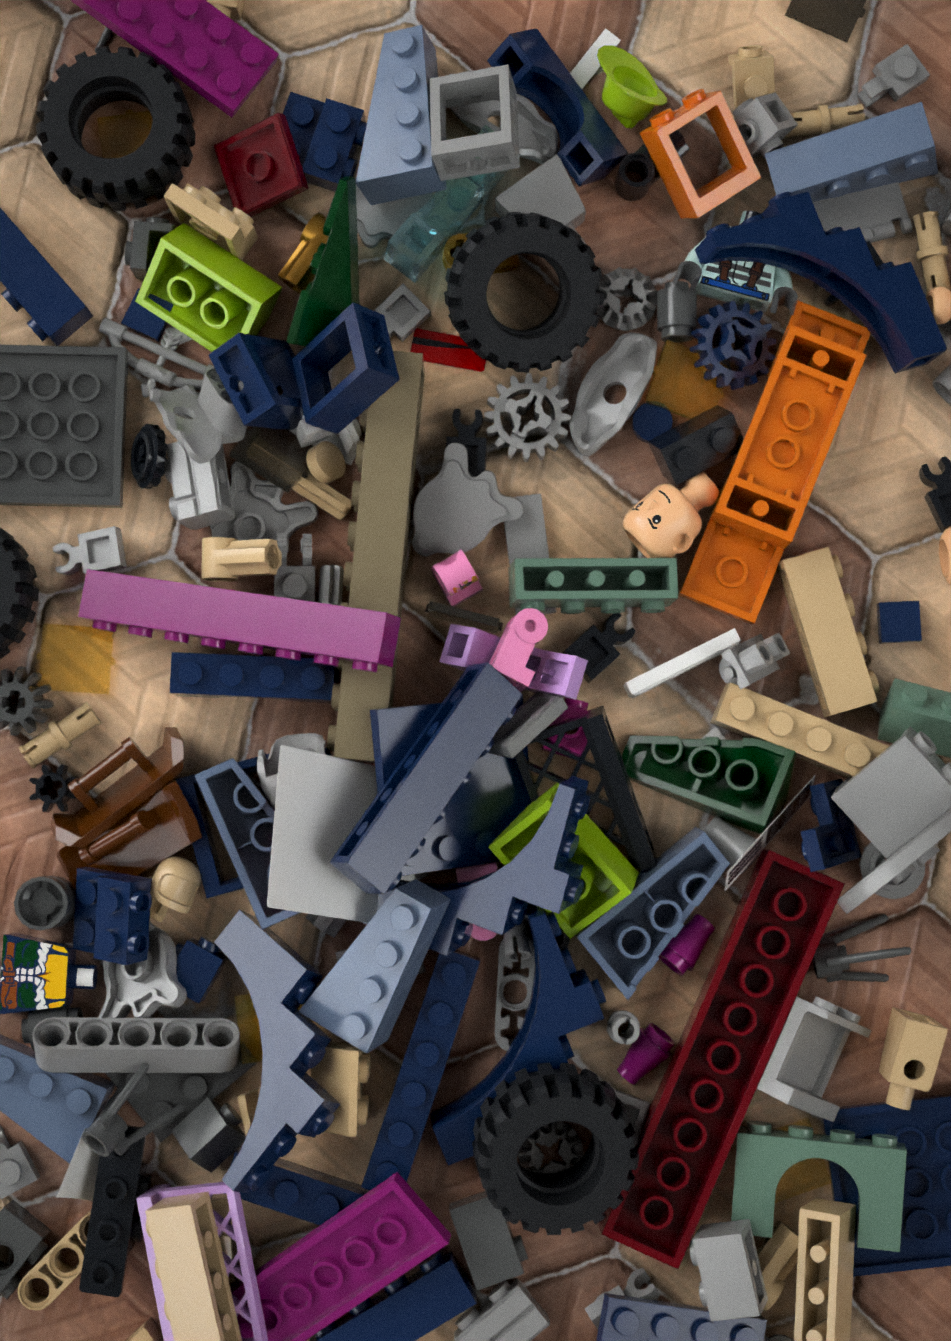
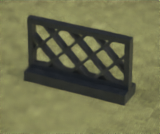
(613, 778)

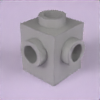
(764, 123)

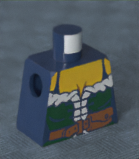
(40, 974)

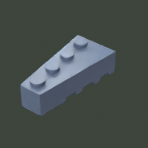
(398, 129)
(857, 156)
(246, 830)
(639, 927)
(377, 971)
(48, 1103)

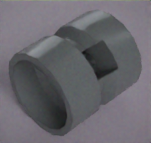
(45, 902)

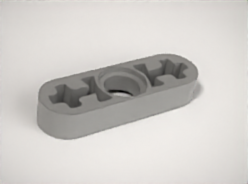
(502, 1022)

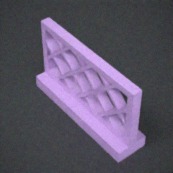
(236, 1231)

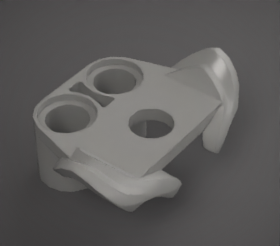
(212, 415)

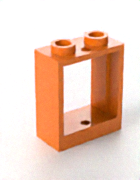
(670, 168)

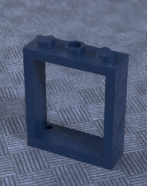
(205, 848)

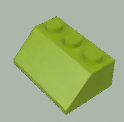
(209, 287)
(605, 870)

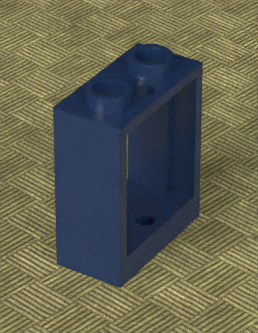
(356, 331)
(262, 367)

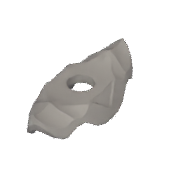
(536, 136)
(625, 364)

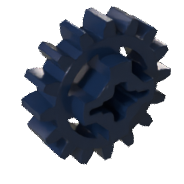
(751, 343)

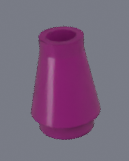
(687, 946)
(646, 1053)

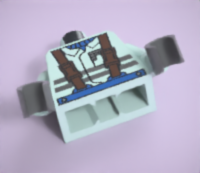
(740, 280)

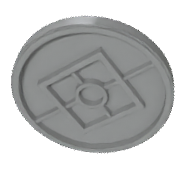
(899, 864)

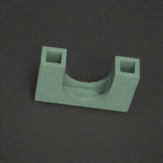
(874, 1165)

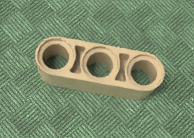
(54, 1270)

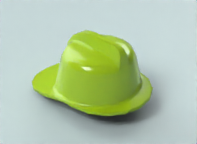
(628, 86)

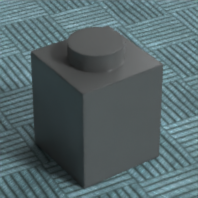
(210, 1134)

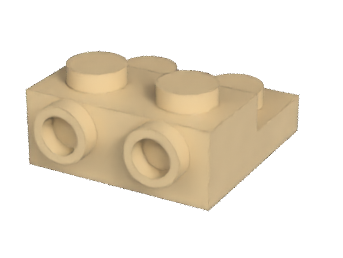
(204, 214)

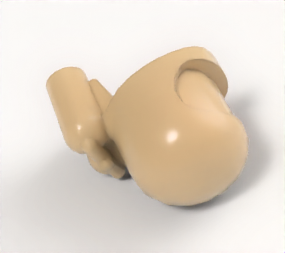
(173, 887)

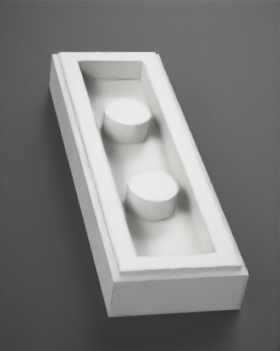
(681, 664)

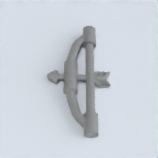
(155, 372)

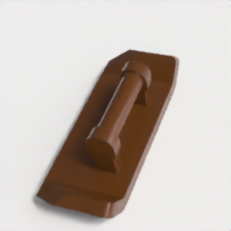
(124, 794)
(140, 839)

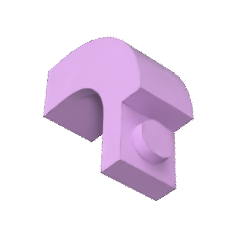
(554, 671)

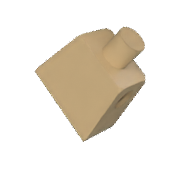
(907, 1039)

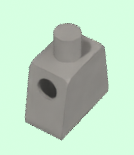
(547, 193)

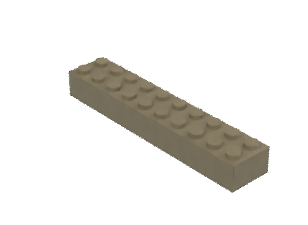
(379, 546)

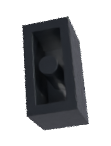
(697, 444)

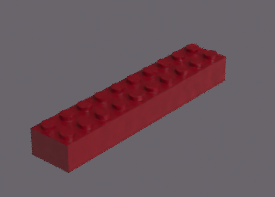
(722, 1055)

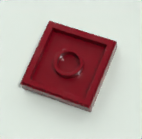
(261, 165)

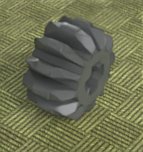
(24, 716)

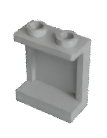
(897, 792)
(808, 1055)

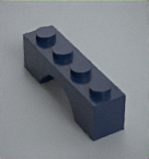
(586, 141)
(251, 677)

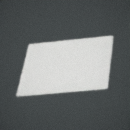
(313, 815)

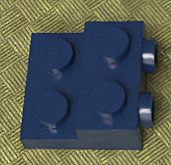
(325, 138)
(112, 915)

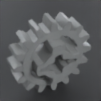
(541, 426)

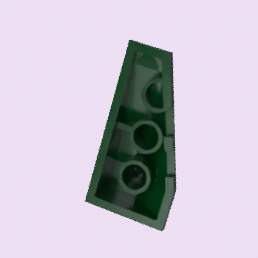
(334, 269)
(726, 778)

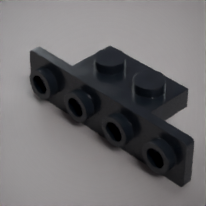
(114, 1219)

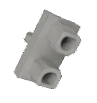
(752, 660)

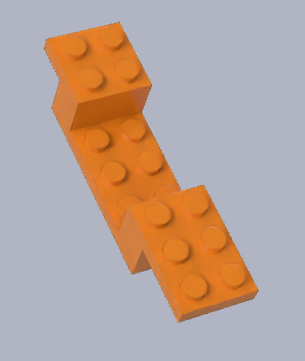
(777, 462)

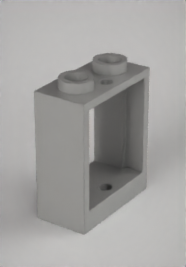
(497, 149)

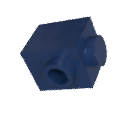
(198, 966)

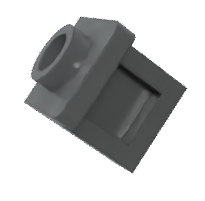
(142, 247)

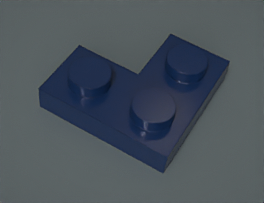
(835, 837)

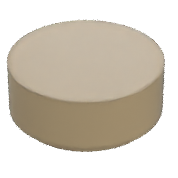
(326, 462)

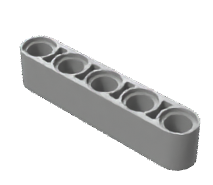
(119, 1035)

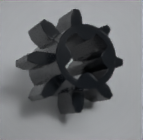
(45, 783)

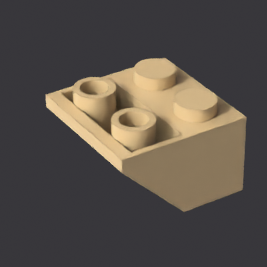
(342, 1076)

